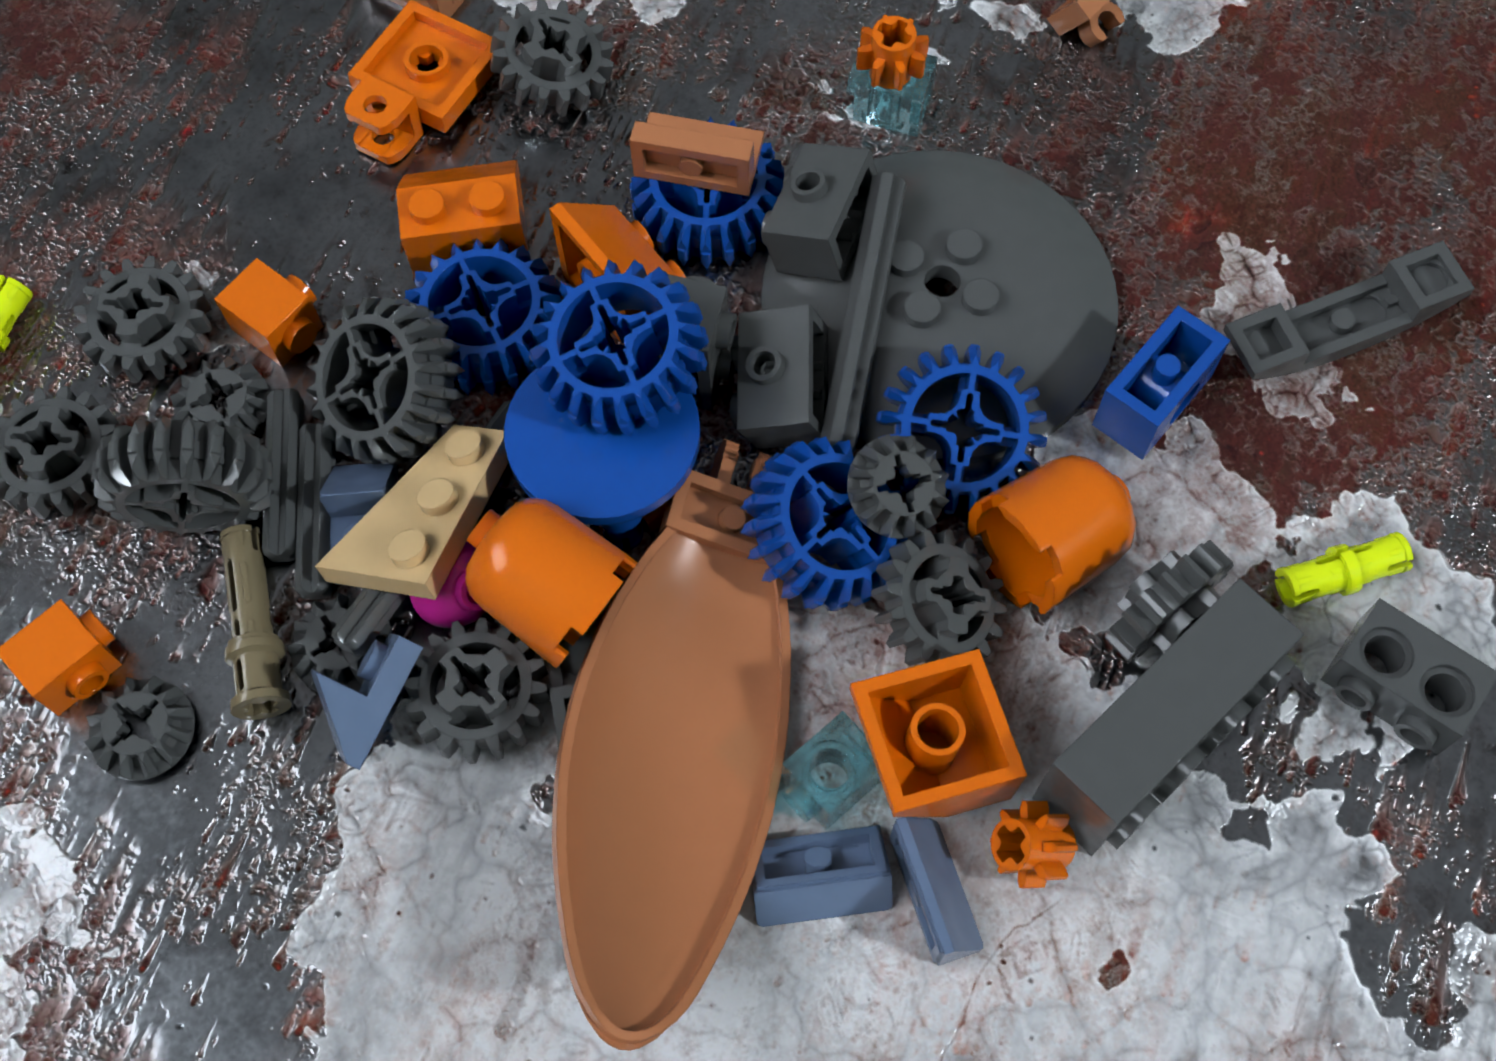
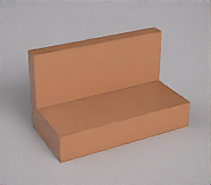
(696, 153)

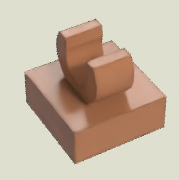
(1085, 16)

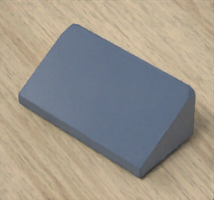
(822, 876)
(935, 889)

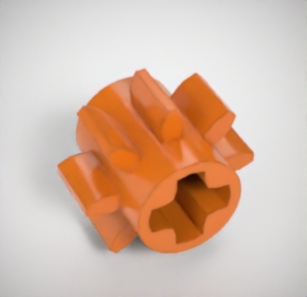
(892, 52)
(1033, 844)

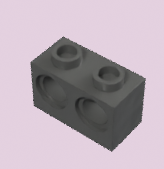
(1414, 663)

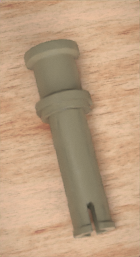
(254, 647)

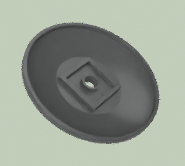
(1024, 281)

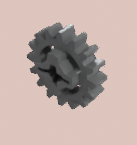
(551, 57)
(142, 319)
(51, 451)
(943, 600)
(1168, 600)
(460, 708)

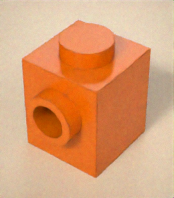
(271, 311)
(61, 656)

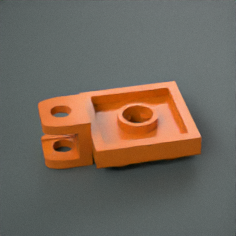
(403, 96)

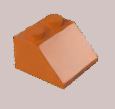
(458, 208)
(598, 232)
(939, 737)

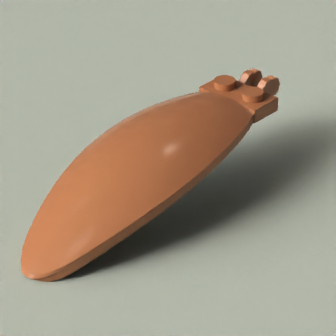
(670, 763)

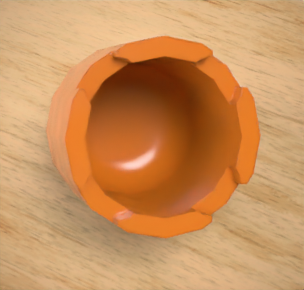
(1054, 530)
(543, 574)

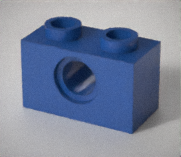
(1160, 382)

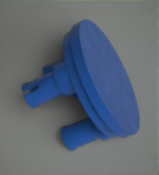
(598, 476)

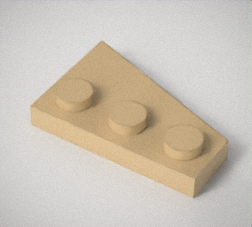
(423, 520)

